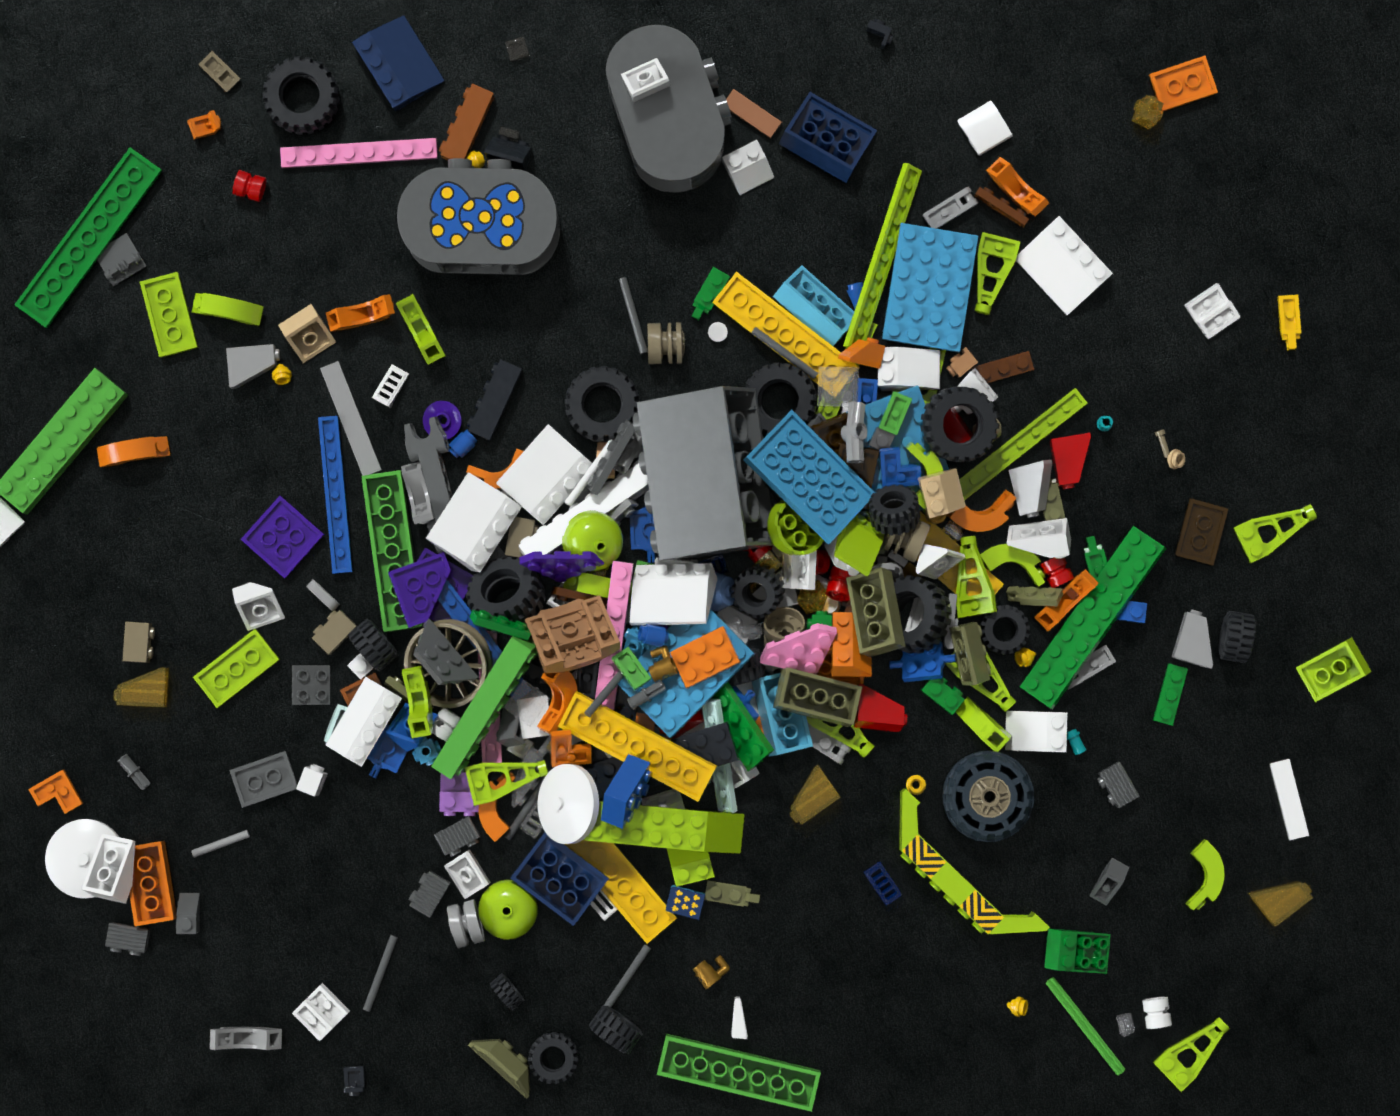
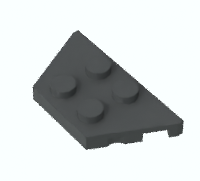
(441, 657)

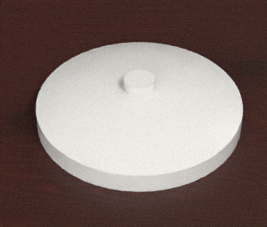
(568, 804)
(72, 852)

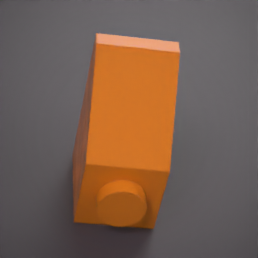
(864, 353)

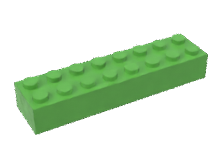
(61, 441)
(389, 540)
(484, 707)
(738, 1072)

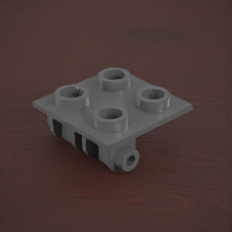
(120, 260)
(310, 684)

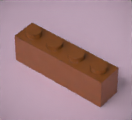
(467, 124)

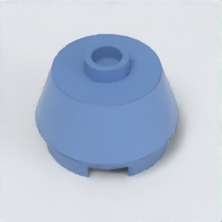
(722, 594)

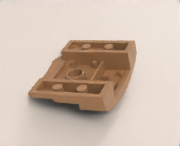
(573, 635)

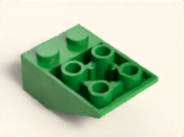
(1077, 951)

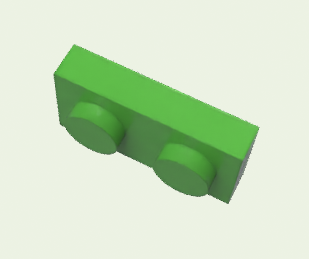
(895, 413)
(631, 668)

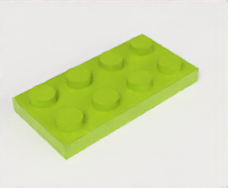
(168, 314)
(236, 668)

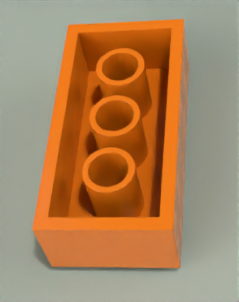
(152, 885)

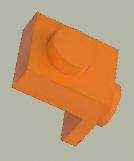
(204, 125)

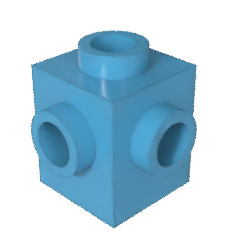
(631, 638)
(434, 748)

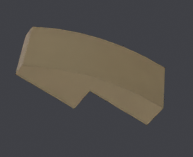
(219, 71)

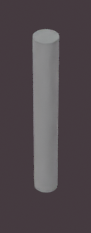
(220, 843)

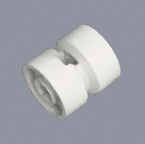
(445, 724)
(1157, 1012)

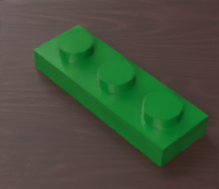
(500, 624)
(1170, 694)

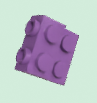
(456, 796)

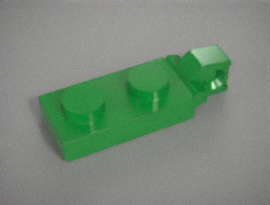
(709, 291)
(1094, 557)

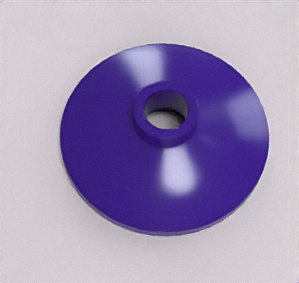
(445, 409)

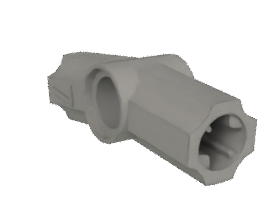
(855, 432)
(631, 451)

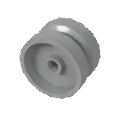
(463, 924)

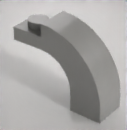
(417, 492)
(246, 1037)

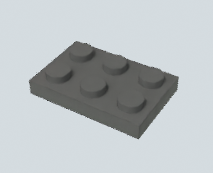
(264, 779)

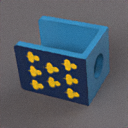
(685, 902)

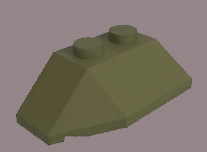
(505, 1062)

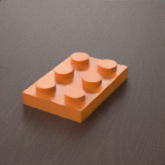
(1183, 83)
(705, 657)

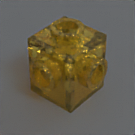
(1147, 111)
(812, 599)

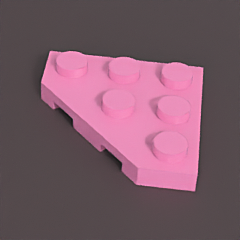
(800, 650)

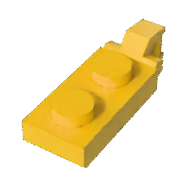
(1289, 319)

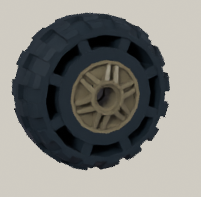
(965, 793)

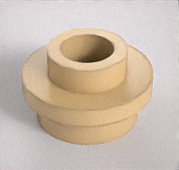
(1176, 459)

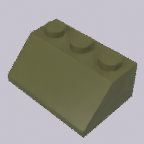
(970, 653)

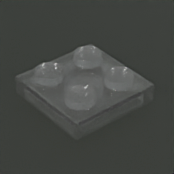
(837, 386)

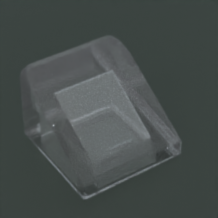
(1125, 1024)

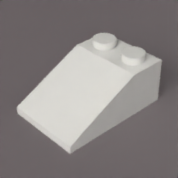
(909, 367)
(1042, 538)
(1036, 731)
(111, 869)

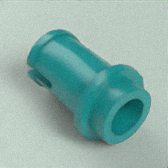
(1101, 426)
(1075, 741)

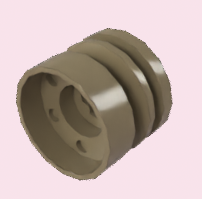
(665, 343)
(910, 542)
(782, 623)

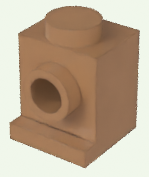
(961, 364)

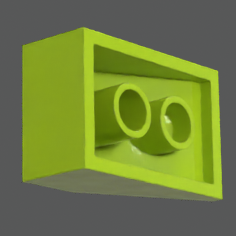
(859, 544)
(1333, 669)
(690, 866)

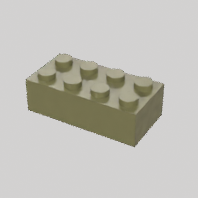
(875, 612)
(817, 697)

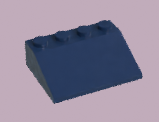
(398, 62)
(827, 137)
(559, 878)

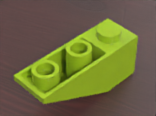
(983, 725)

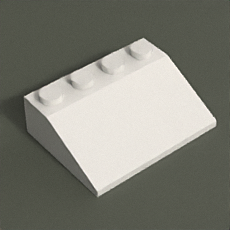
(1063, 265)
(544, 474)
(473, 522)
(672, 594)

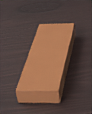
(752, 114)

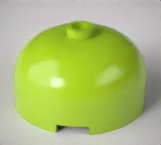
(790, 531)
(594, 533)
(522, 910)

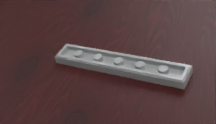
(350, 419)

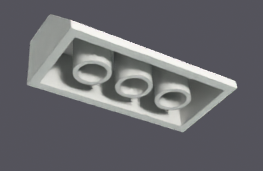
(363, 721)

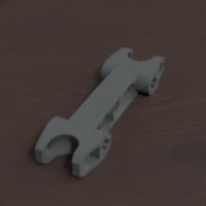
(429, 453)

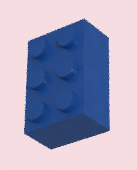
(626, 791)

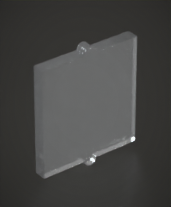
(526, 703)

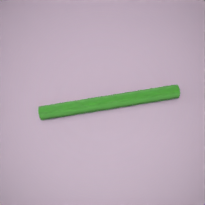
(1085, 1026)

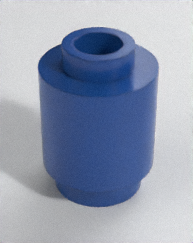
(462, 444)
(652, 635)

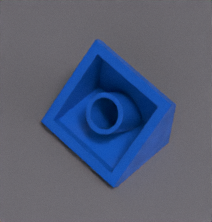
(400, 731)

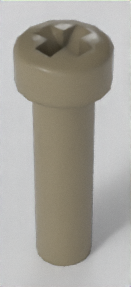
(1163, 443)

